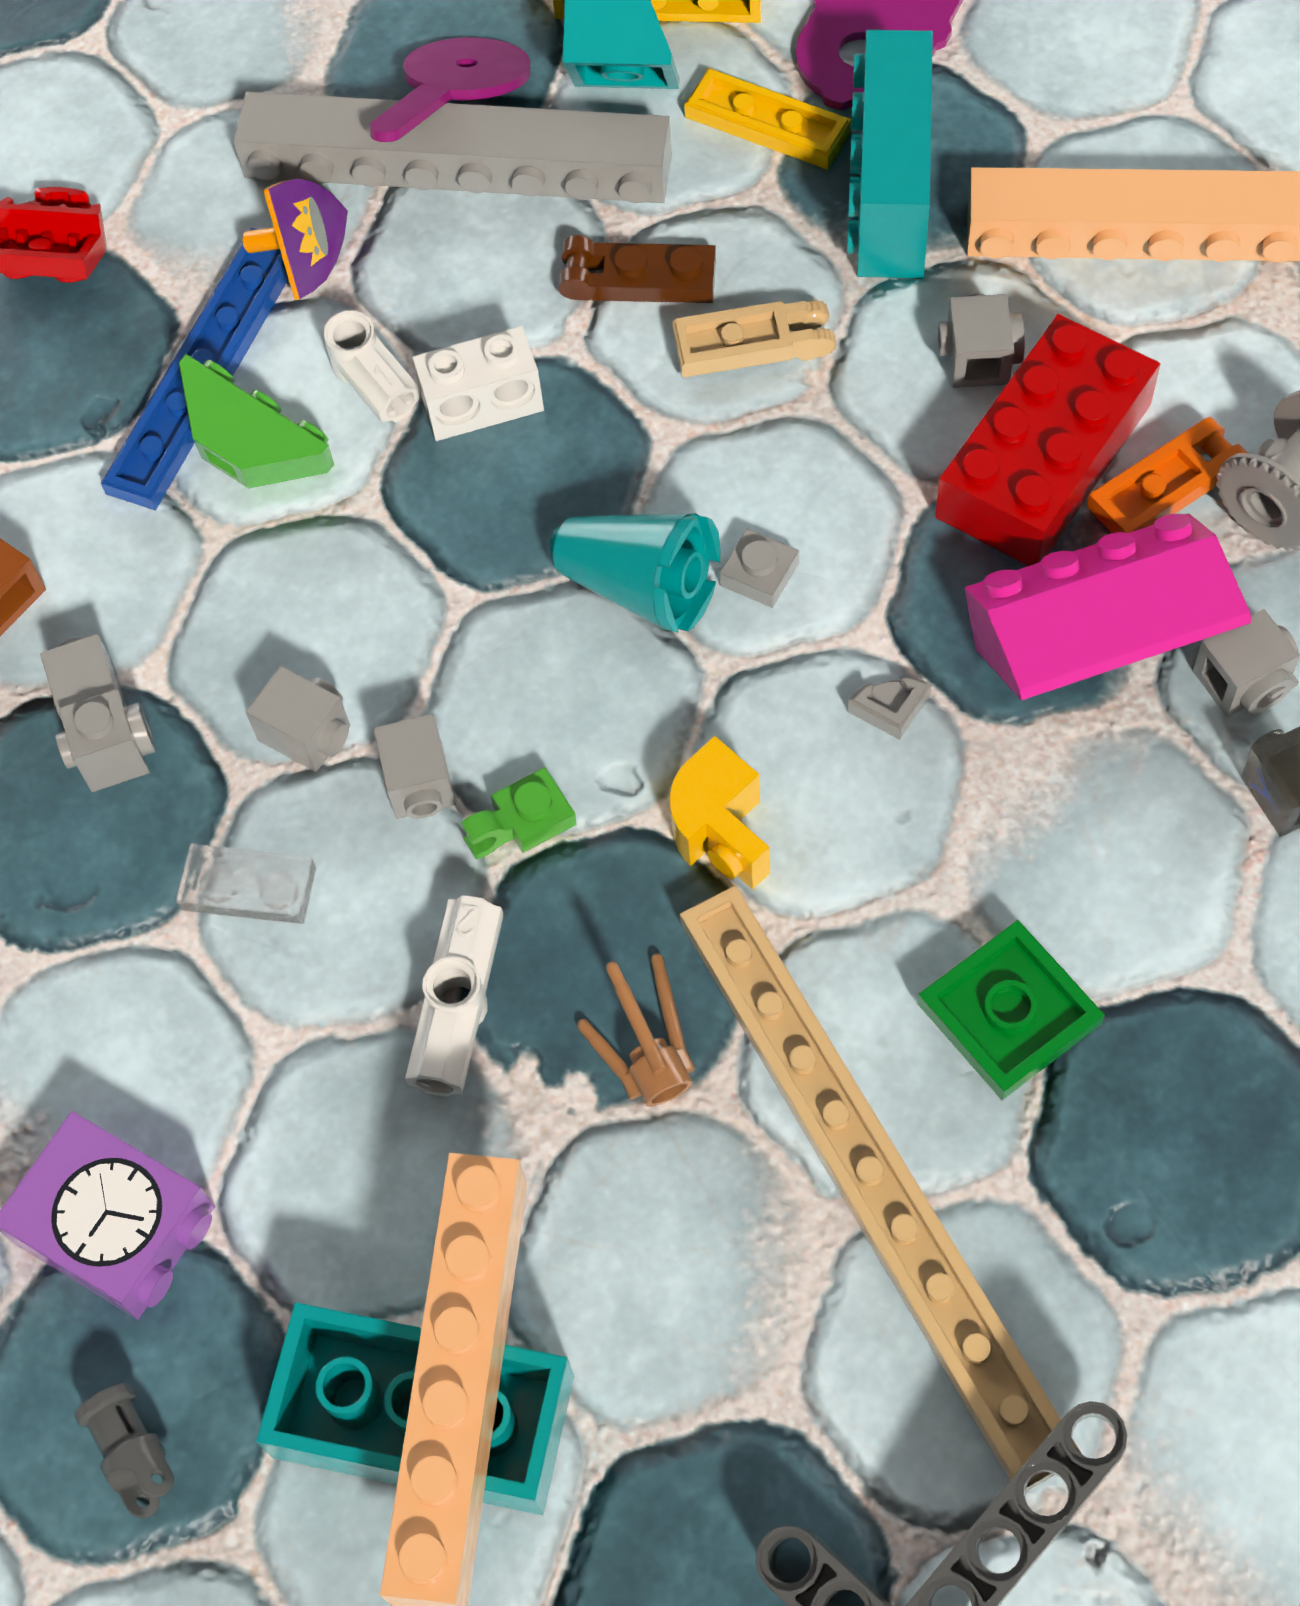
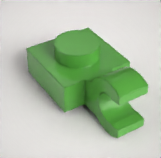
(524, 811)

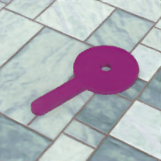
(451, 70)

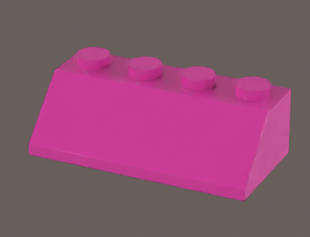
(1105, 605)

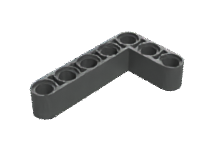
(963, 1564)

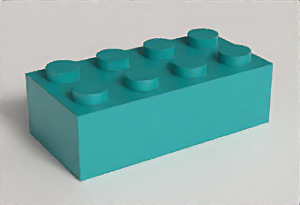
(891, 154)
(347, 1398)

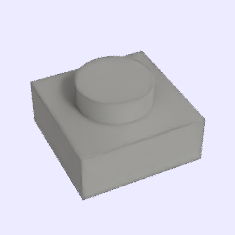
(759, 568)

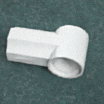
(370, 367)

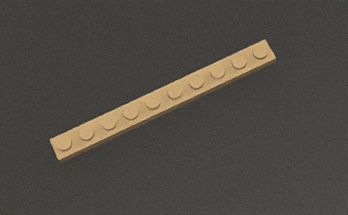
(874, 1182)

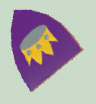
(306, 230)

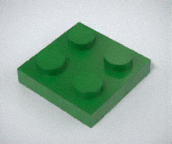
(1010, 1009)

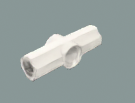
(449, 1030)

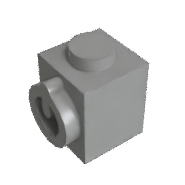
(981, 340)
(1248, 665)
(105, 739)

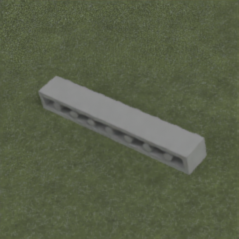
(457, 148)

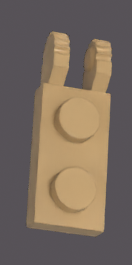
(752, 336)

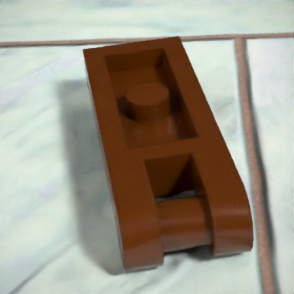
(637, 271)

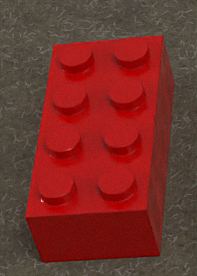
(1046, 440)

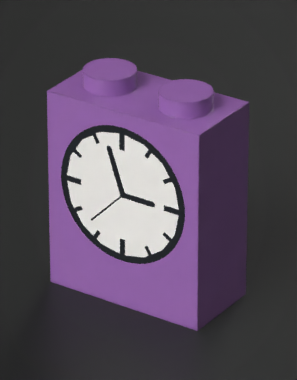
(106, 1215)

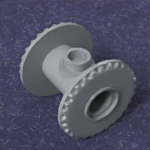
(1265, 486)

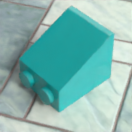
(616, 45)

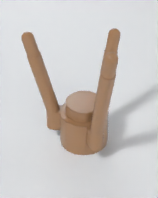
(656, 1069)

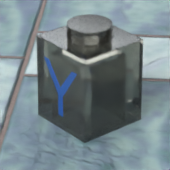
(1274, 778)

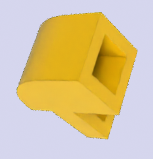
(706, 810)

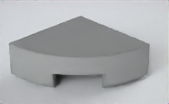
(890, 704)

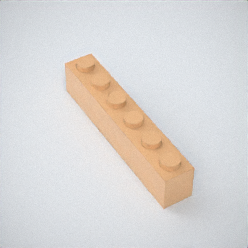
(1134, 214)
(455, 1384)

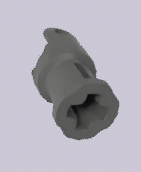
(127, 1448)

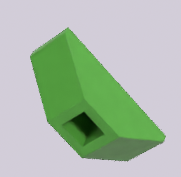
(246, 431)

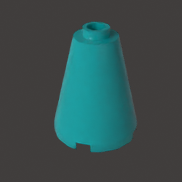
(642, 563)

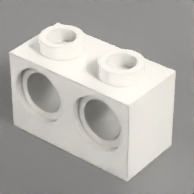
(479, 383)

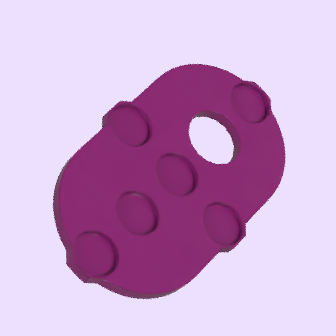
(843, 21)

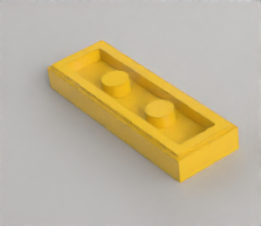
(768, 118)

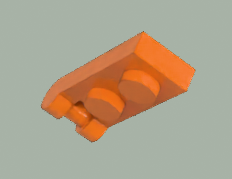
(1164, 479)

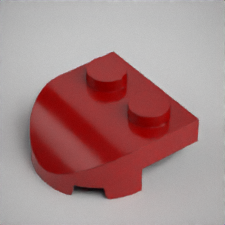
(51, 235)

